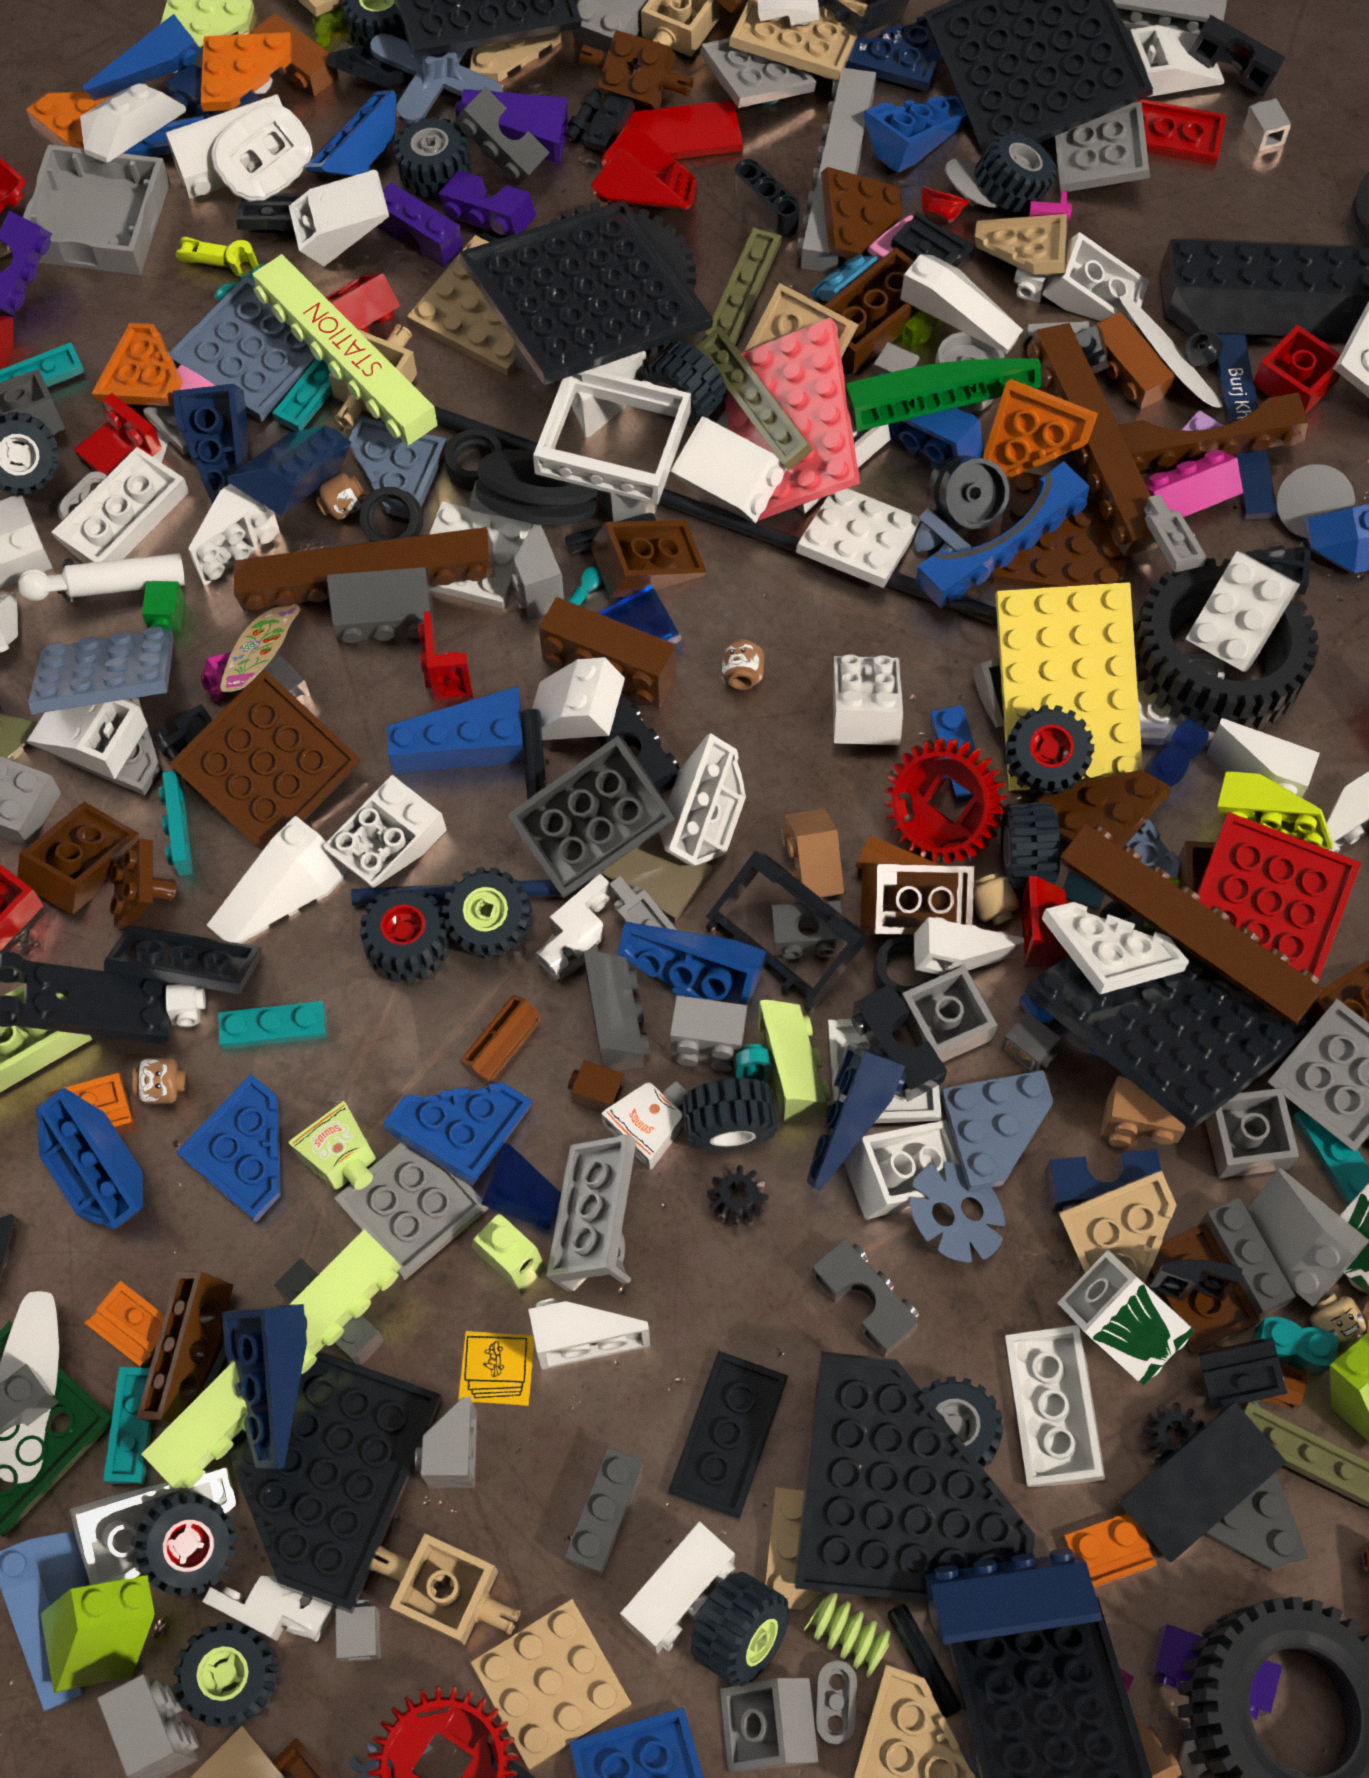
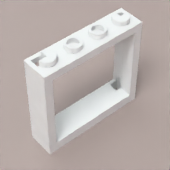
(601, 474)

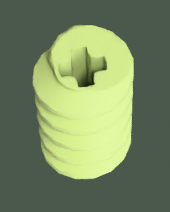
(849, 1633)

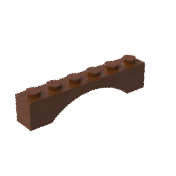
(1273, 424)

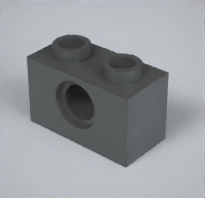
(791, 943)

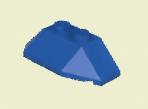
(359, 139)
(1342, 537)
(89, 1160)

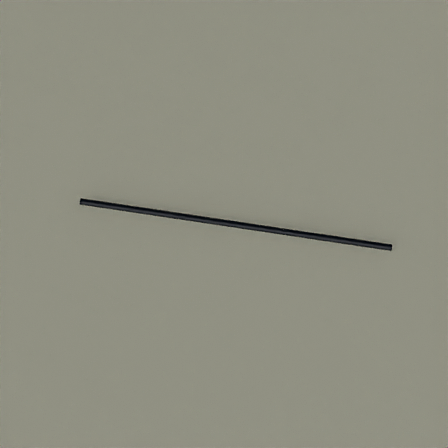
(722, 517)

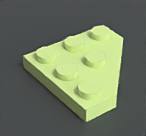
(211, 16)

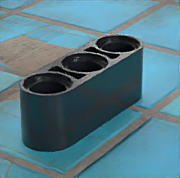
(767, 197)

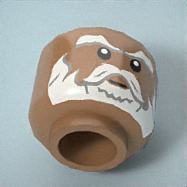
(340, 496)
(743, 664)
(158, 1080)

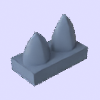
(935, 531)

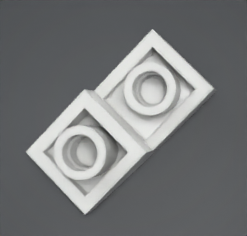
(799, 11)

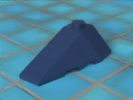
(214, 430)
(865, 1090)
(269, 1360)

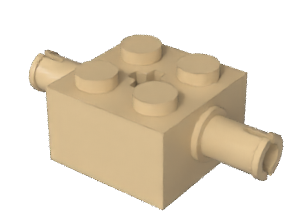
(679, 22)
(395, 353)
(436, 1565)

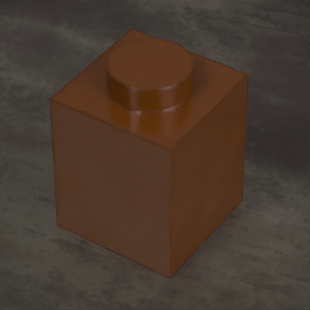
(595, 1086)

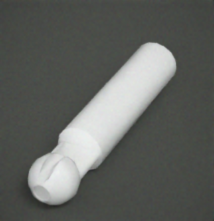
(102, 577)

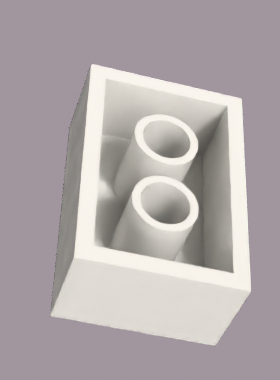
(1242, 611)
(678, 1589)

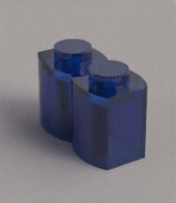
(1179, 746)

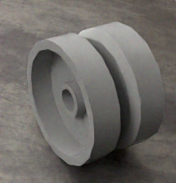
(965, 347)

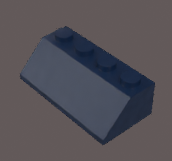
(292, 467)
(1011, 1596)

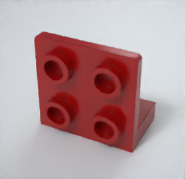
(117, 437)
(444, 673)

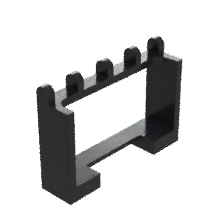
(876, 14)
(836, 922)

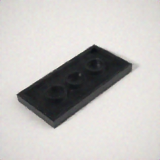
(183, 959)
(728, 1435)
(1202, 1481)

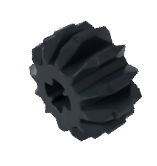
(722, 1194)
(1162, 1423)

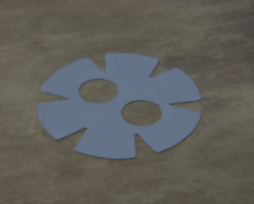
(963, 1230)

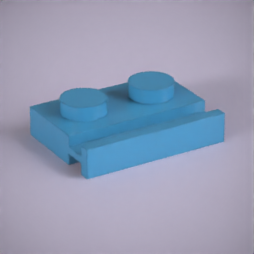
(842, 277)

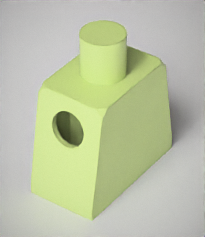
(507, 1251)

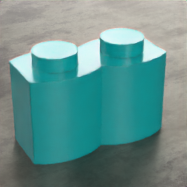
(1304, 1348)

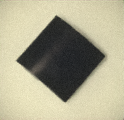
(1182, 1277)

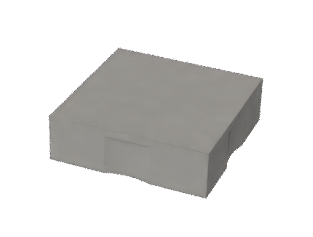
(97, 209)

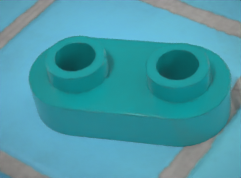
(753, 1063)

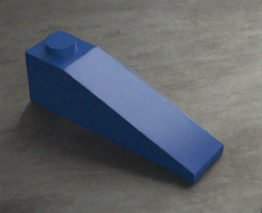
(155, 55)

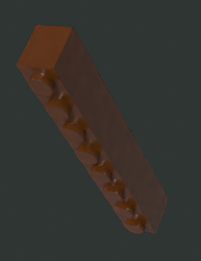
(1106, 456)
(303, 574)
(1192, 925)

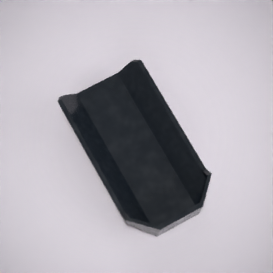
(1265, 286)

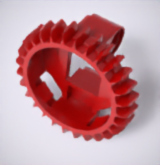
(923, 777)
(461, 1724)

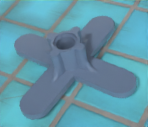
(430, 75)

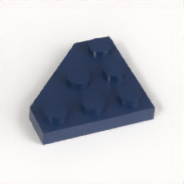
(899, 55)

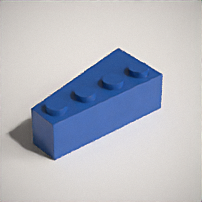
(940, 435)
(460, 736)

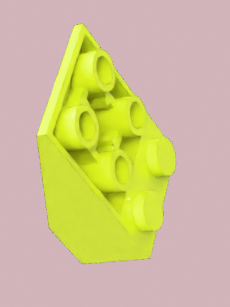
(1273, 806)

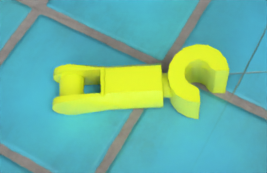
(217, 255)

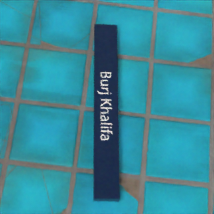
(1239, 401)

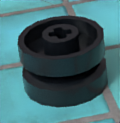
(968, 491)

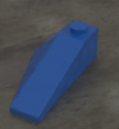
(912, 131)
(694, 962)

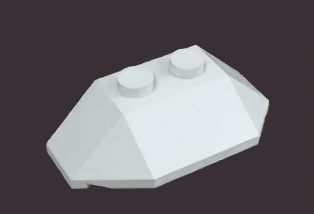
(126, 120)
(705, 803)

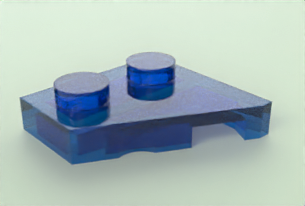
(646, 613)
(521, 1190)

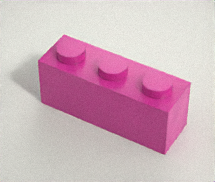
(1198, 483)

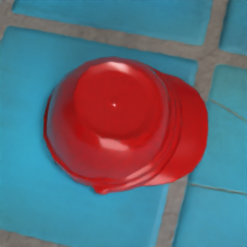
(941, 206)

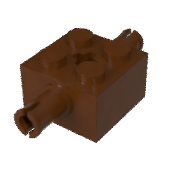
(628, 54)

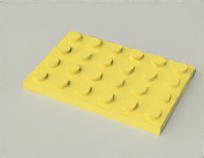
(1078, 654)

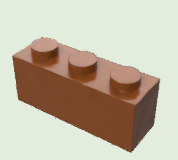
(308, 58)
(1134, 363)

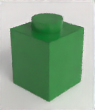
(163, 605)

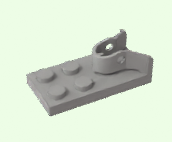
(592, 1213)

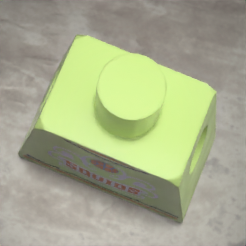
(336, 1149)

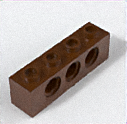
(184, 1346)

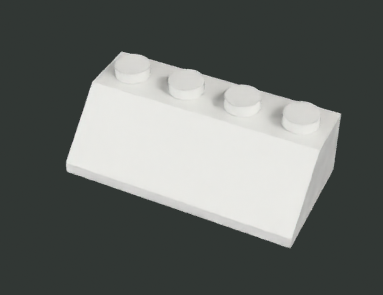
(193, 146)

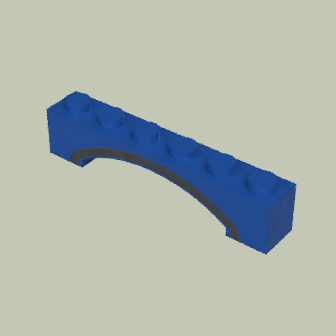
(950, 574)

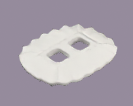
(247, 134)

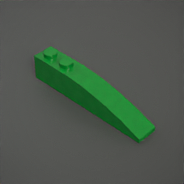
(934, 388)

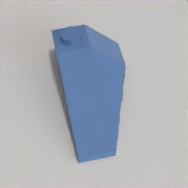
(32, 1580)

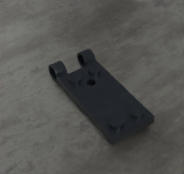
(96, 1002)

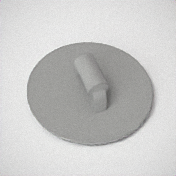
(961, 175)
(1310, 493)

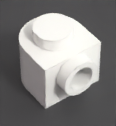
(1029, 285)
(184, 1004)

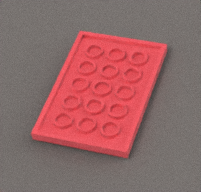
(809, 384)

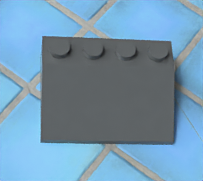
(591, 816)

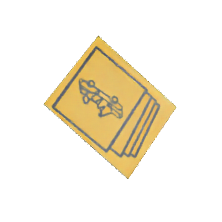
(497, 1368)

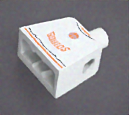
(648, 1118)

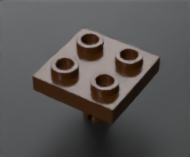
(136, 885)

